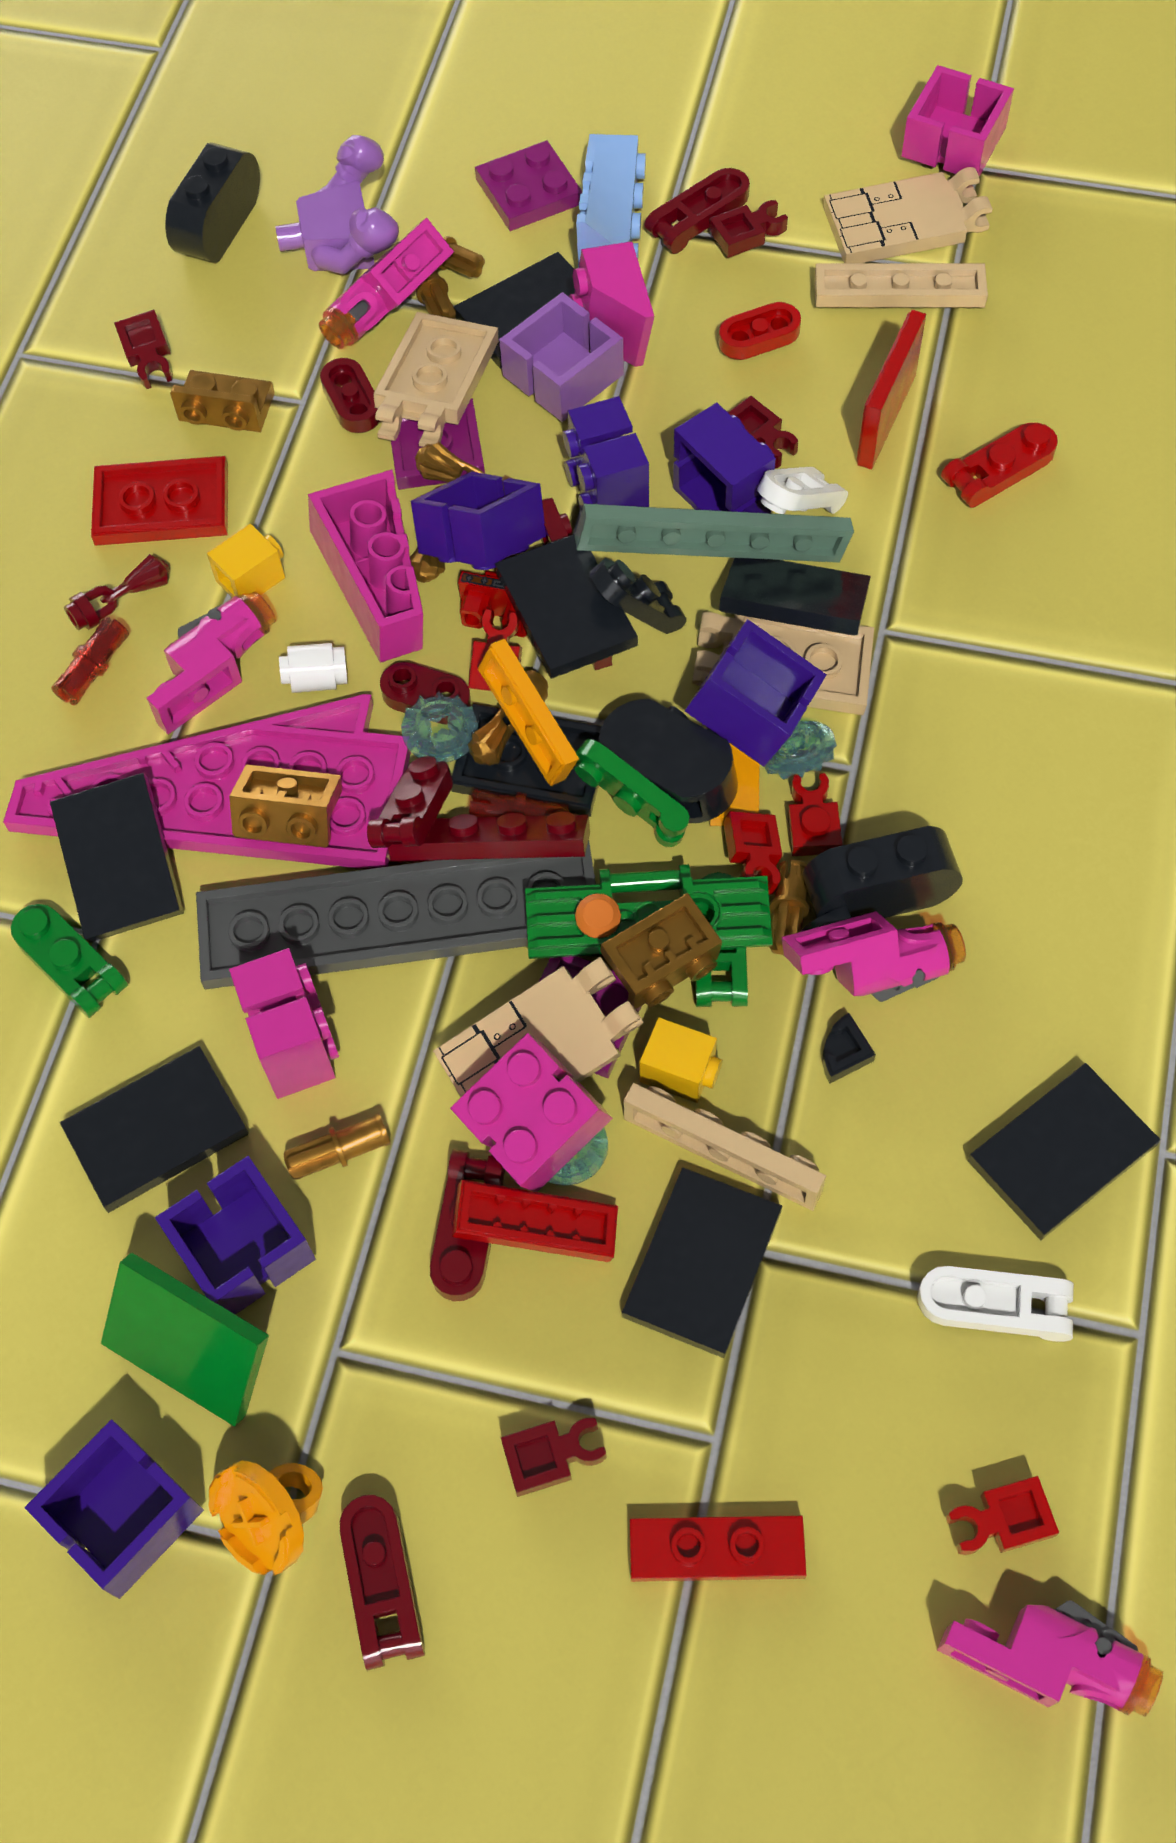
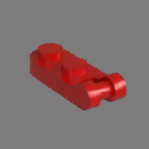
(1002, 463)

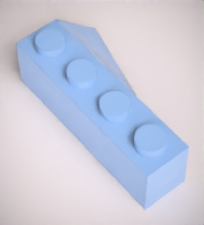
(611, 192)

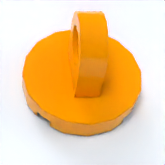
(259, 1515)

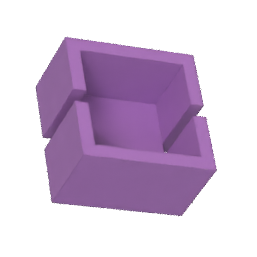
(553, 359)

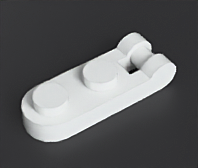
(799, 490)
(997, 1302)

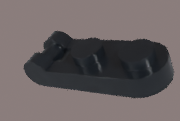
(638, 595)

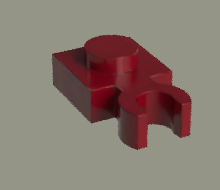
(744, 230)
(144, 345)
(765, 427)
(541, 1456)

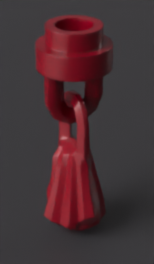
(147, 575)

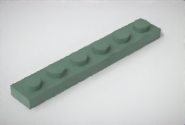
(712, 533)

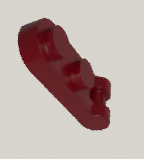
(695, 206)
(412, 805)
(456, 1263)
(379, 1580)

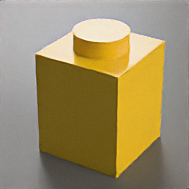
(247, 562)
(680, 1060)

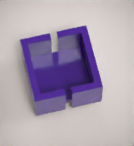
(602, 460)
(719, 463)
(475, 522)
(756, 693)
(241, 1243)
(115, 1507)

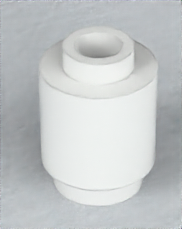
(313, 667)

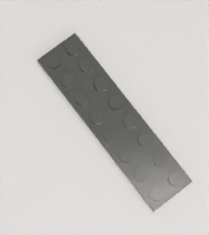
(378, 914)

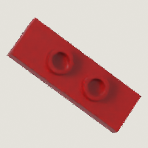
(535, 1221)
(717, 1548)

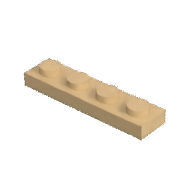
(900, 285)
(739, 1153)

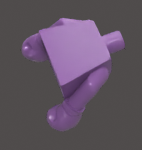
(333, 220)

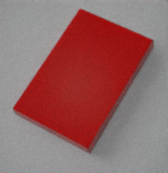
(890, 389)
(160, 500)

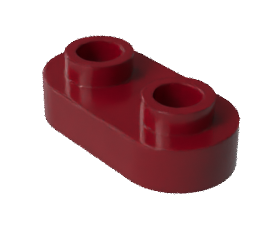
(354, 400)
(422, 682)

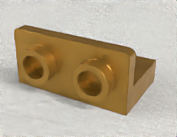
(223, 400)
(284, 805)
(663, 952)

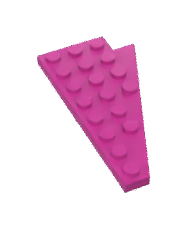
(198, 773)

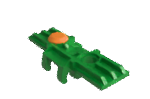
(582, 917)

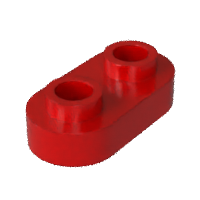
(759, 330)

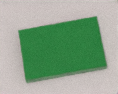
(184, 1339)

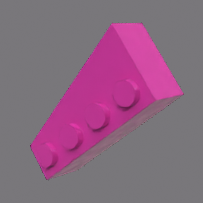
(369, 556)

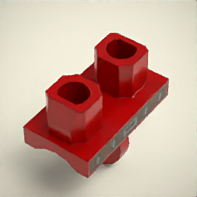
(483, 593)

